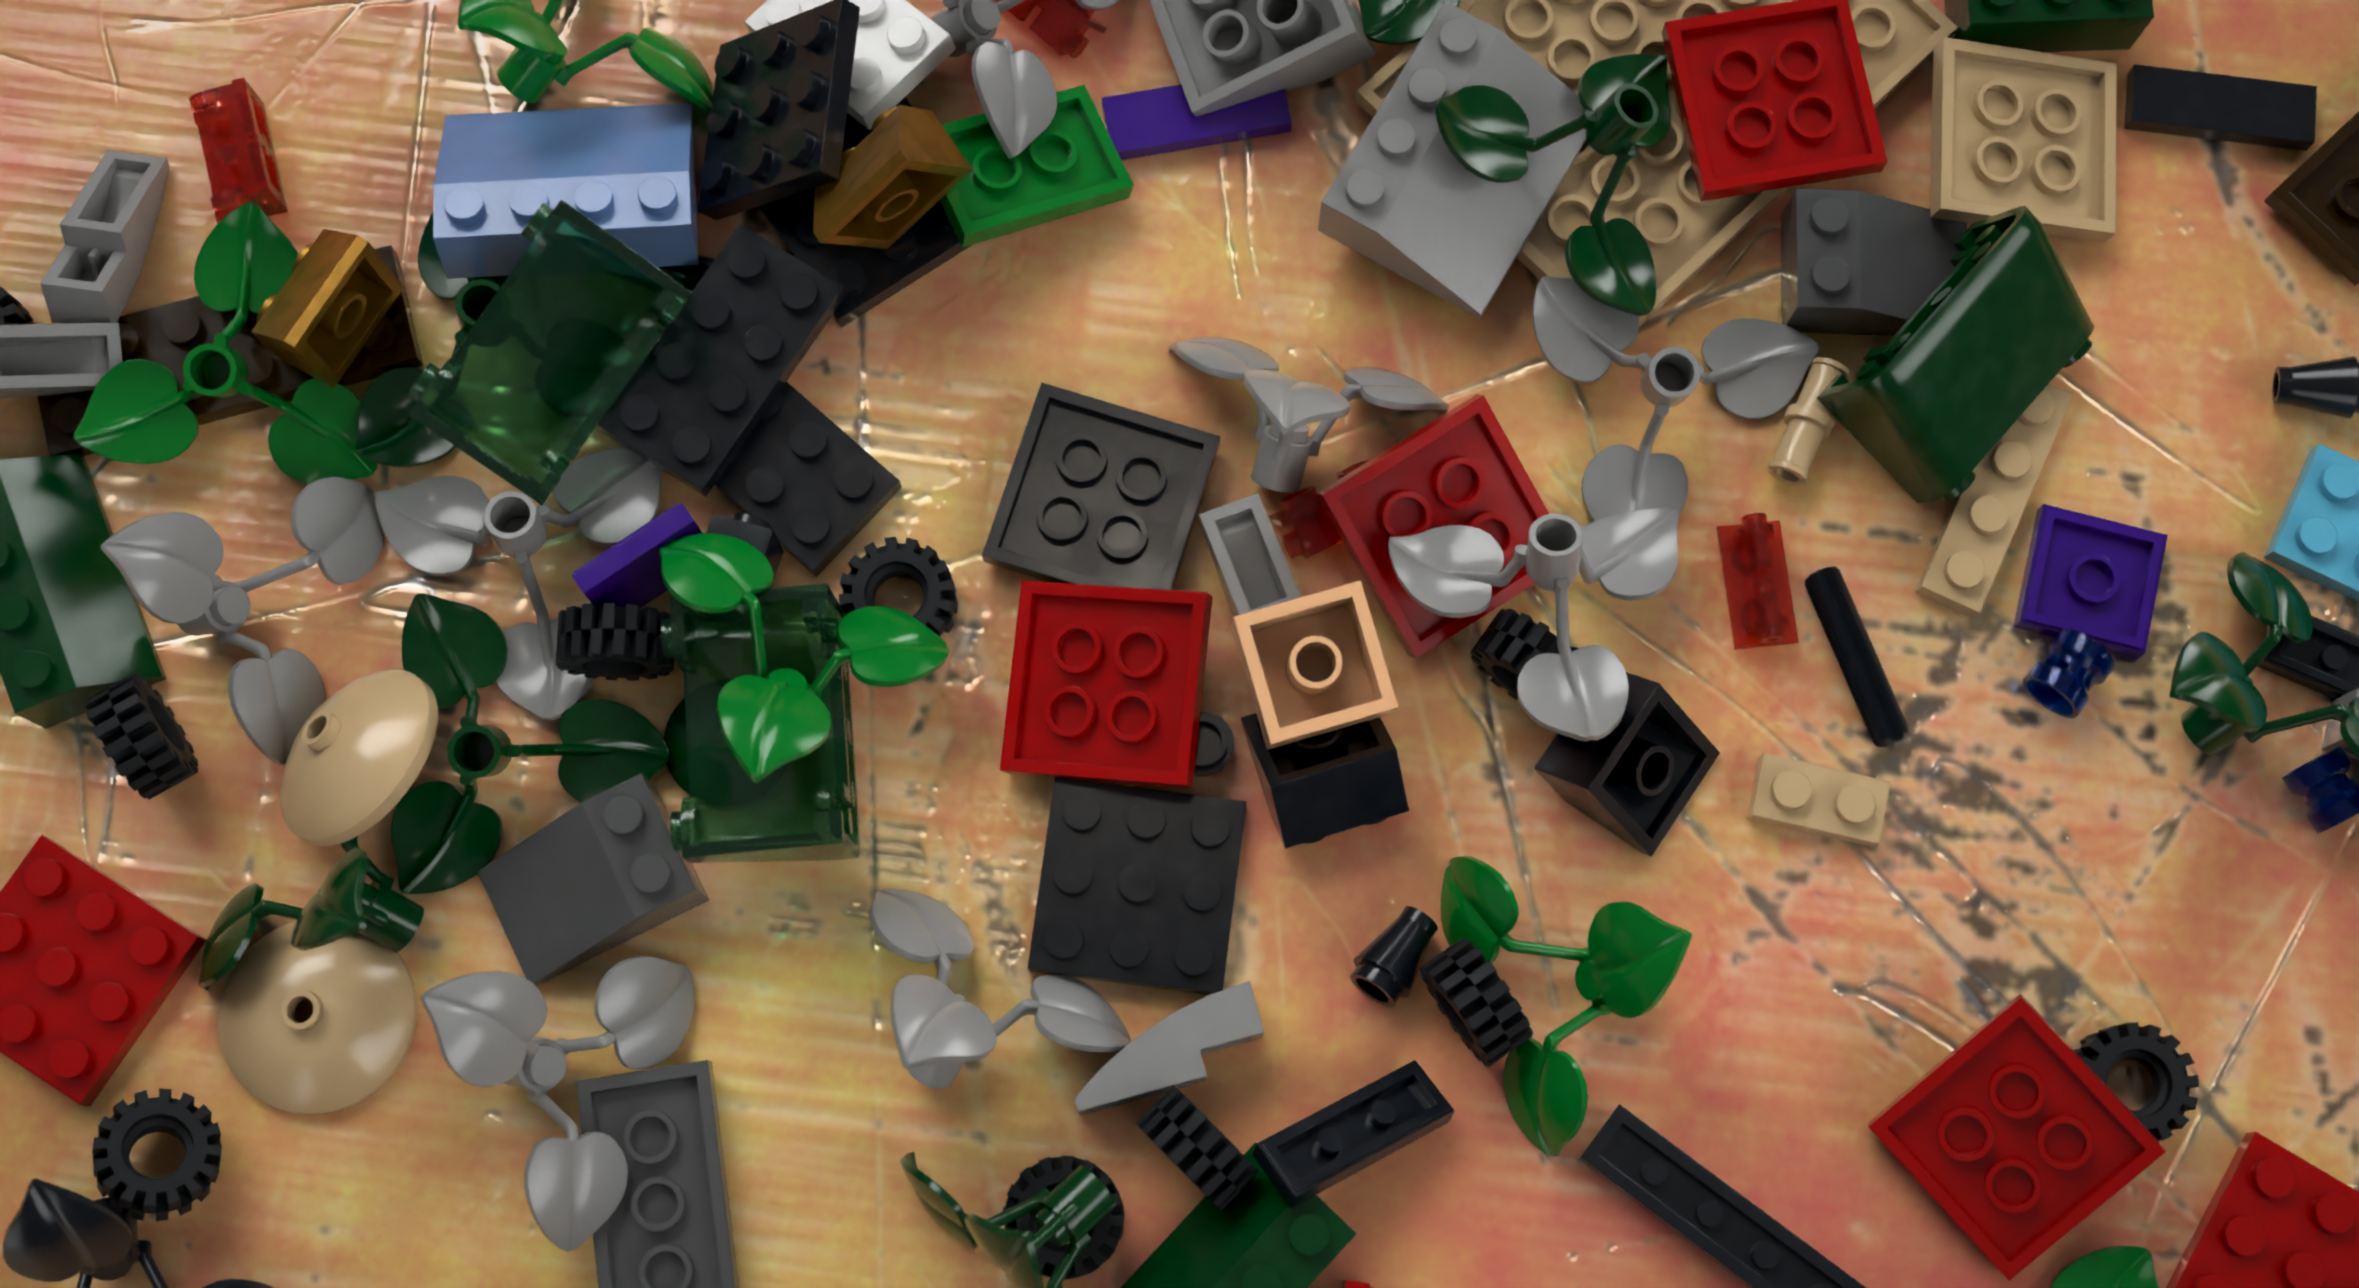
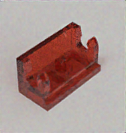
(238, 149)

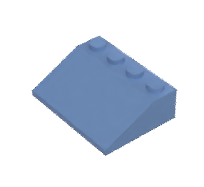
(612, 164)

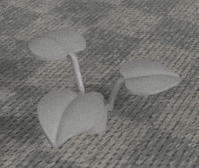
(1009, 84)
(1750, 361)
(1295, 403)
(444, 516)
(1629, 553)
(171, 573)
(941, 1029)
(489, 1039)

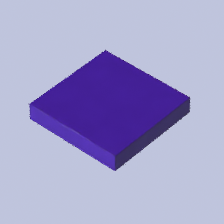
(632, 567)
(2091, 579)

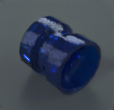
(2069, 673)
(2328, 789)

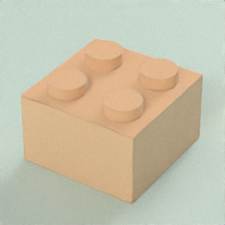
(1314, 664)

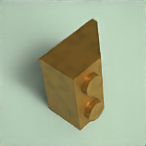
(888, 180)
(328, 305)

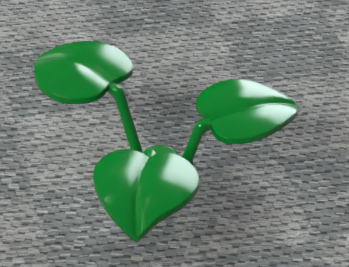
(541, 54)
(138, 403)
(777, 714)
(1621, 971)

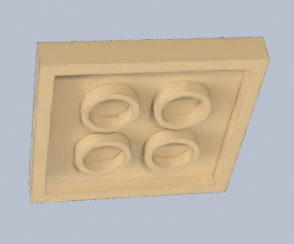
(2024, 134)

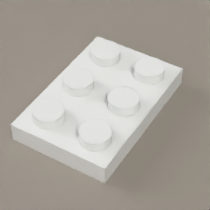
(891, 55)

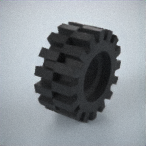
(906, 561)
(612, 642)
(1509, 645)
(141, 736)
(1476, 1002)
(2159, 1057)
(145, 1116)
(1197, 1147)
(1104, 1235)

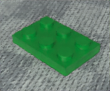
(1054, 177)

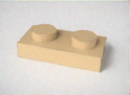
(1819, 800)

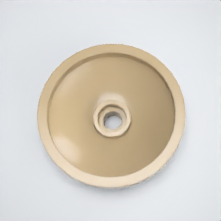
(358, 756)
(348, 1045)

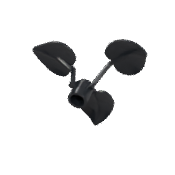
(68, 1234)

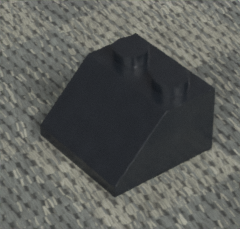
(1638, 772)
(1328, 780)

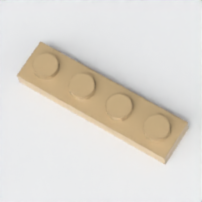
(1991, 508)

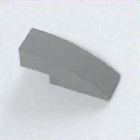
(106, 239)
(56, 357)
(1248, 556)
(1173, 1050)

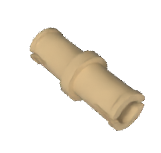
(1806, 424)

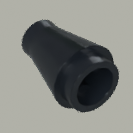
(2320, 386)
(1393, 959)

